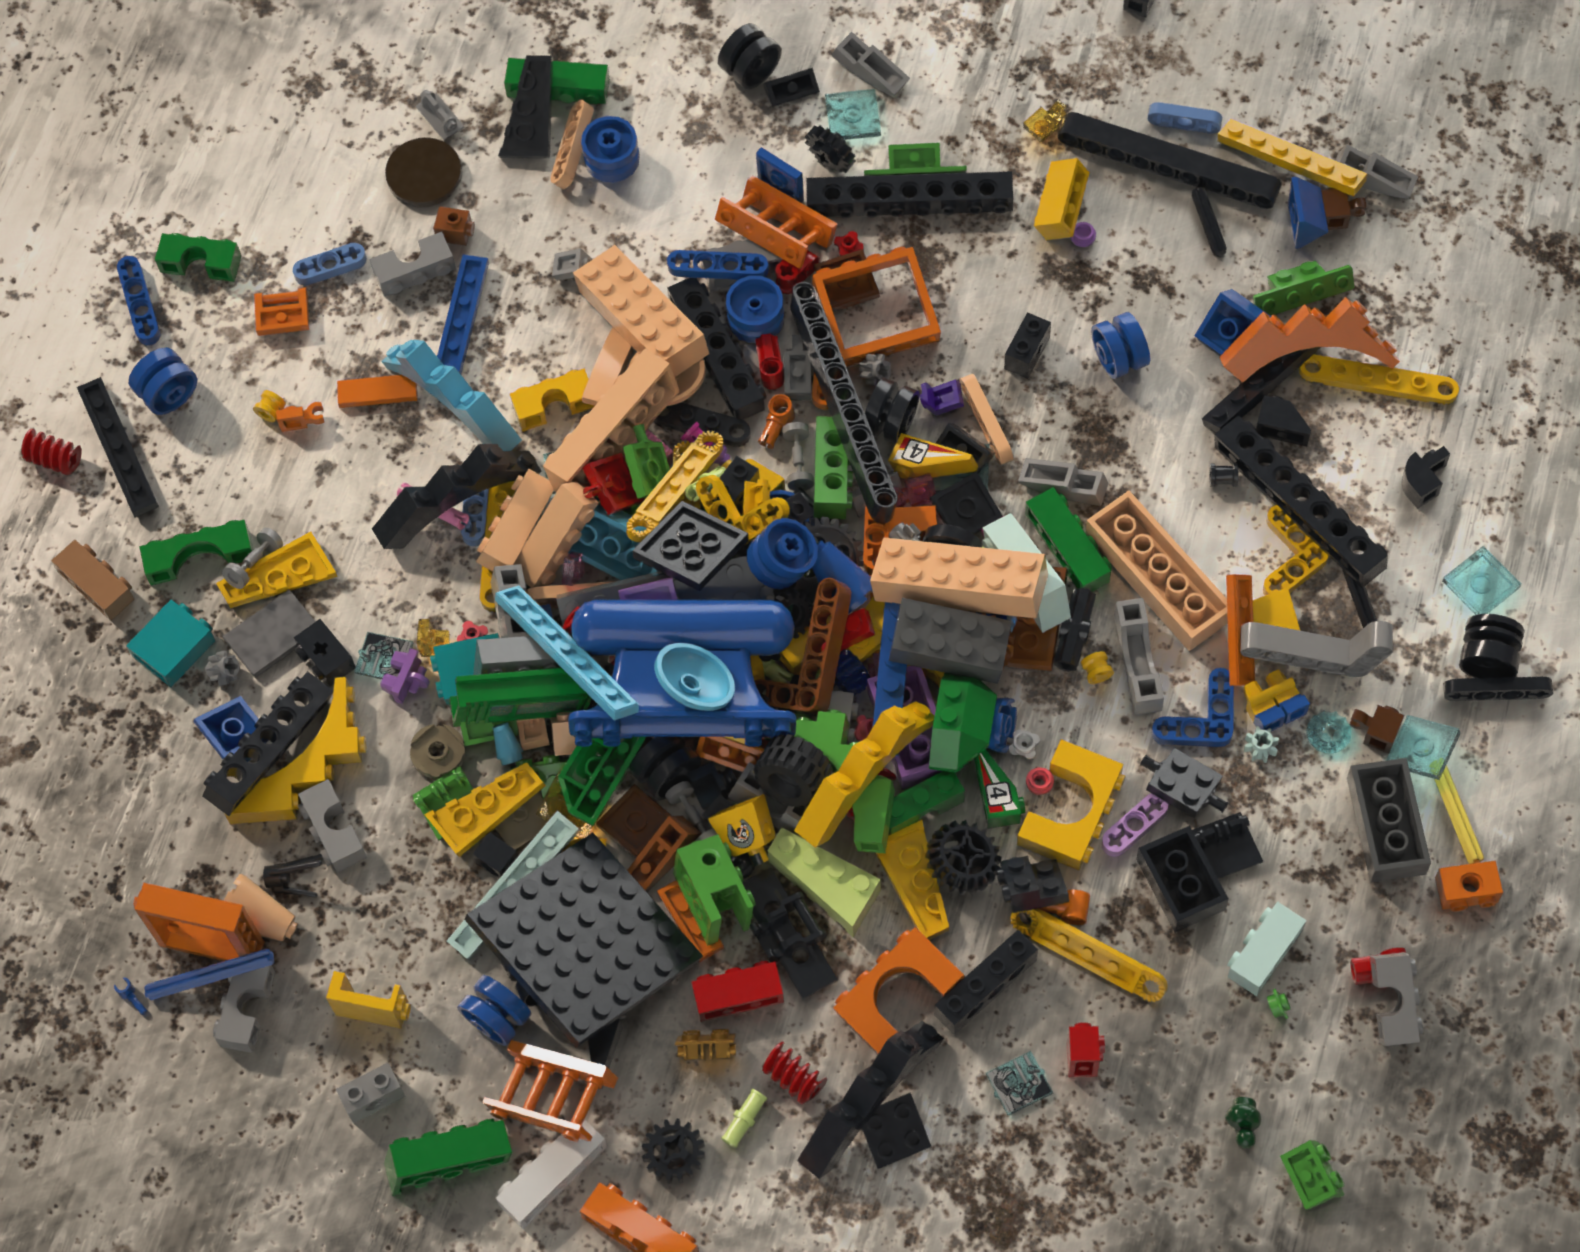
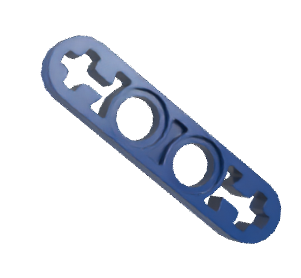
(718, 260)
(138, 300)

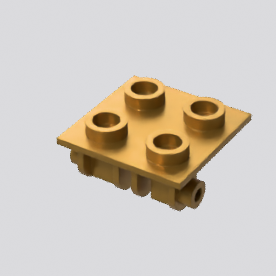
(719, 1037)

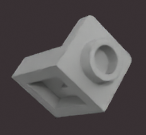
(568, 262)

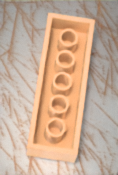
(640, 310)
(633, 400)
(1159, 570)
(960, 577)

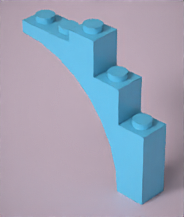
(446, 384)

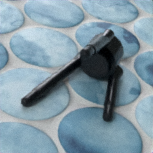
(279, 874)

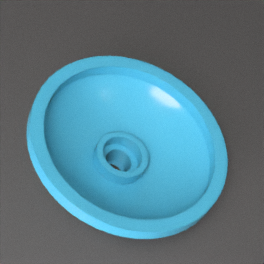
(694, 677)

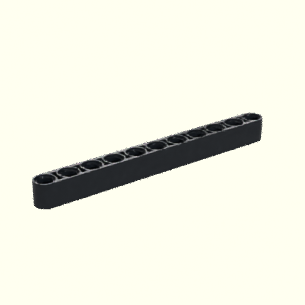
(843, 403)

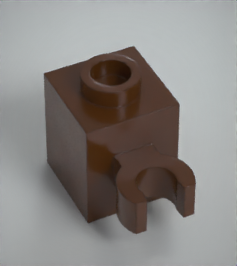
(1339, 209)
(1380, 728)

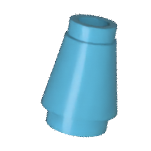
(506, 744)

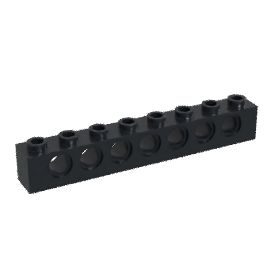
(919, 186)
(1360, 567)

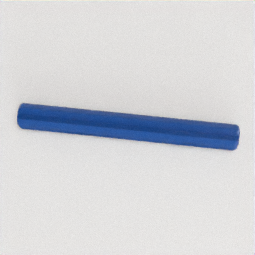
(209, 974)

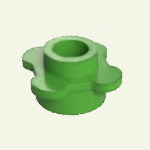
(1278, 1004)

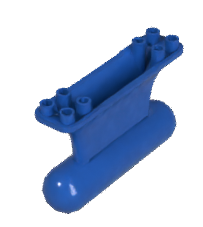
(642, 628)

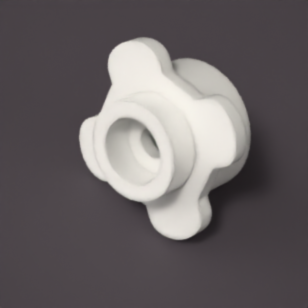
(1027, 737)

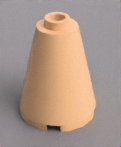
(267, 914)

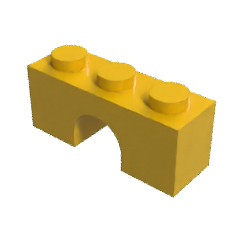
(531, 401)

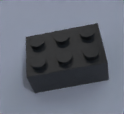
(1182, 879)

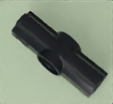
(1075, 630)

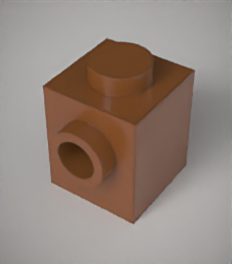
(454, 225)

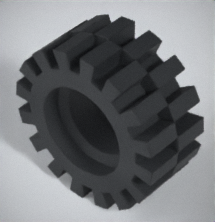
(801, 607)

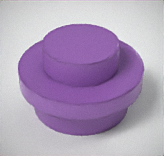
(1083, 235)

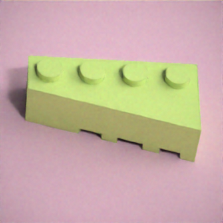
(826, 879)

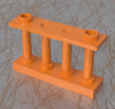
(783, 209)
(548, 1063)

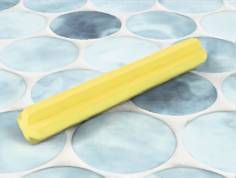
(1459, 818)

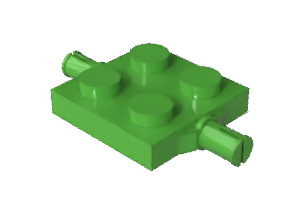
(645, 462)

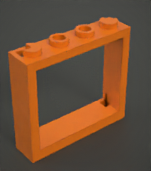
(891, 344)
(197, 923)

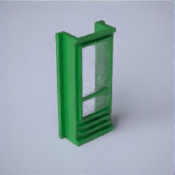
(516, 696)

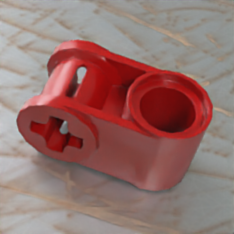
(790, 275)

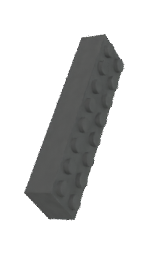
(731, 583)

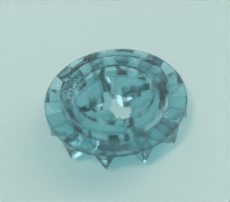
(1322, 741)

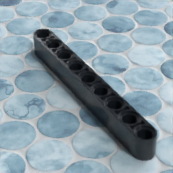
(1169, 160)

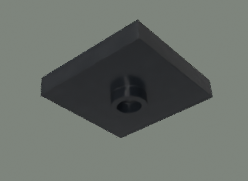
(966, 504)

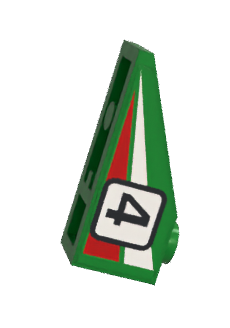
(998, 793)

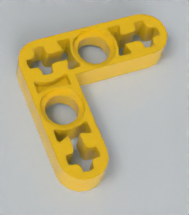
(733, 515)
(1301, 550)

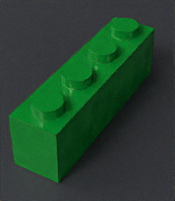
(570, 81)
(1068, 541)

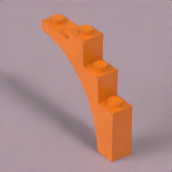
(1271, 338)

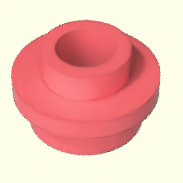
(1039, 773)

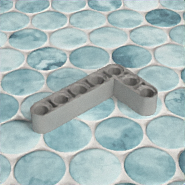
(1317, 651)

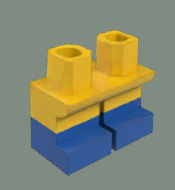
(1275, 705)

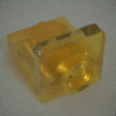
(429, 638)

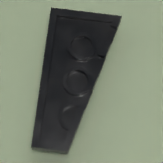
(530, 121)

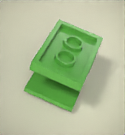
(712, 885)

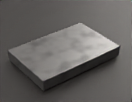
(269, 633)

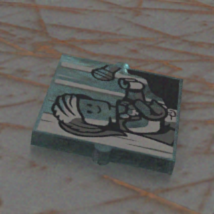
(377, 655)
(1019, 1083)

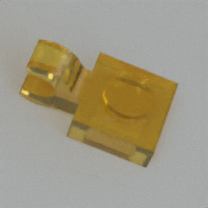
(1043, 122)

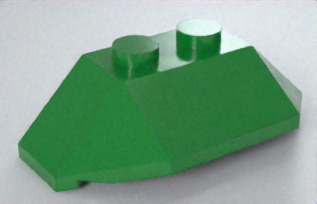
(961, 722)
(595, 775)

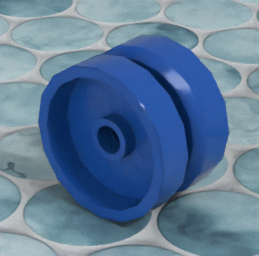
(610, 149)
(754, 308)
(1120, 345)
(162, 381)
(782, 553)
(494, 1010)

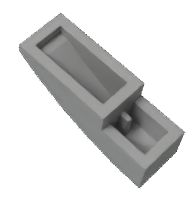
(870, 65)
(1382, 174)
(1066, 478)

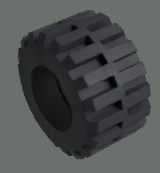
(791, 770)

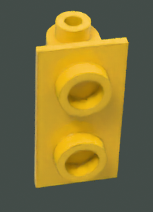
(754, 496)

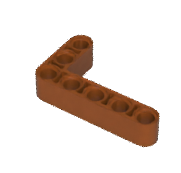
(813, 657)

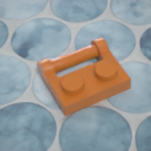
(282, 317)

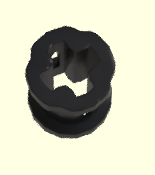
(1223, 475)

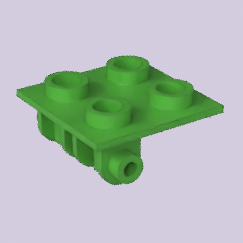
(441, 791)

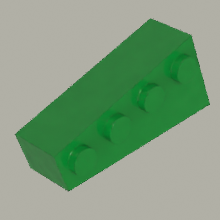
(446, 1154)

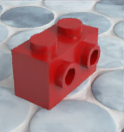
(1084, 1050)

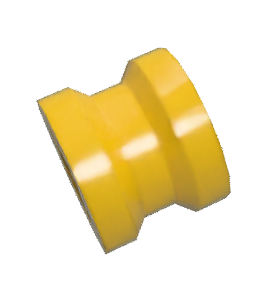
(268, 405)
(1097, 667)

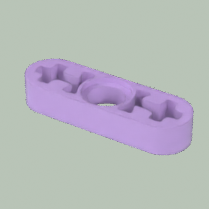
(1115, 831)

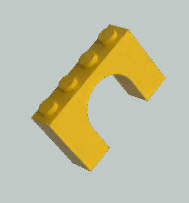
(1072, 841)

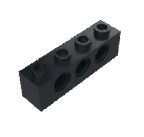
(985, 982)

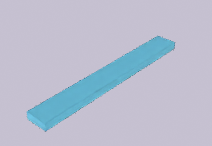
(567, 653)

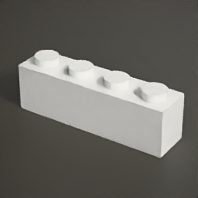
(548, 1175)

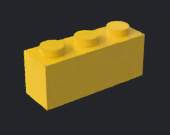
(1061, 199)

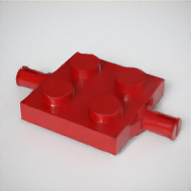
(611, 483)

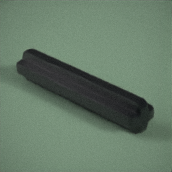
(1209, 221)

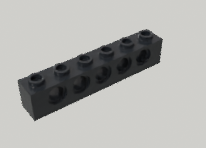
(739, 402)
(229, 795)

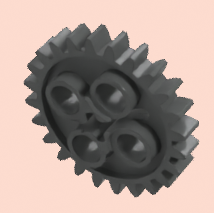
(837, 535)

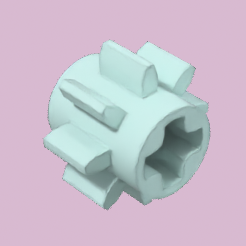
(1267, 748)

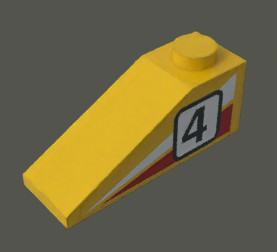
(918, 457)

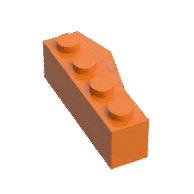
(631, 1224)

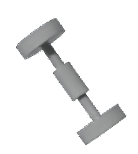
(797, 432)
(236, 574)
(680, 793)

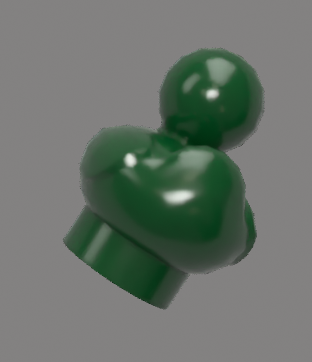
(1244, 1118)

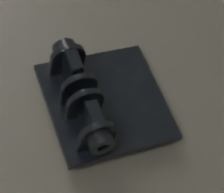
(1228, 845)
(895, 1131)

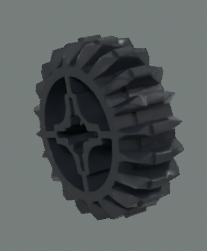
(954, 863)

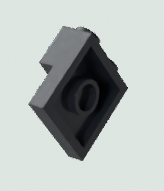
(1031, 885)

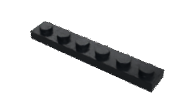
(1253, 389)
(117, 447)

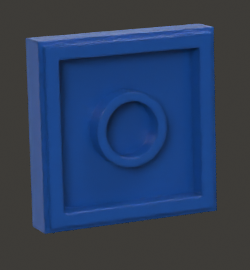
(779, 174)

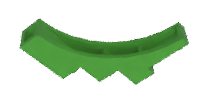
(875, 804)

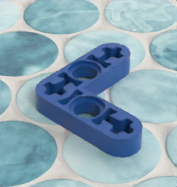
(1213, 721)

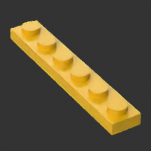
(1292, 157)

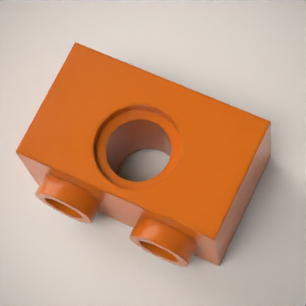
(1482, 876)

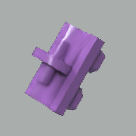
(409, 678)

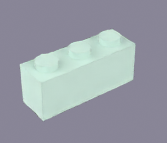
(1265, 947)

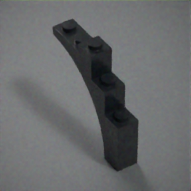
(449, 486)
(868, 1091)

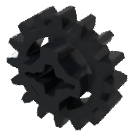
(830, 149)
(679, 1140)

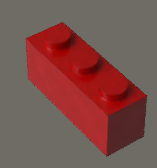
(737, 991)

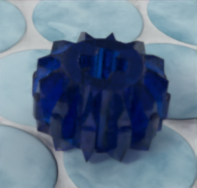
(851, 673)

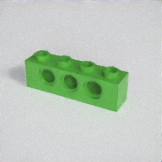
(831, 472)

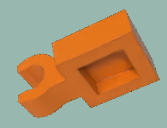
(296, 418)

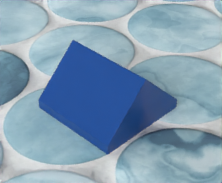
(1306, 212)
(228, 725)

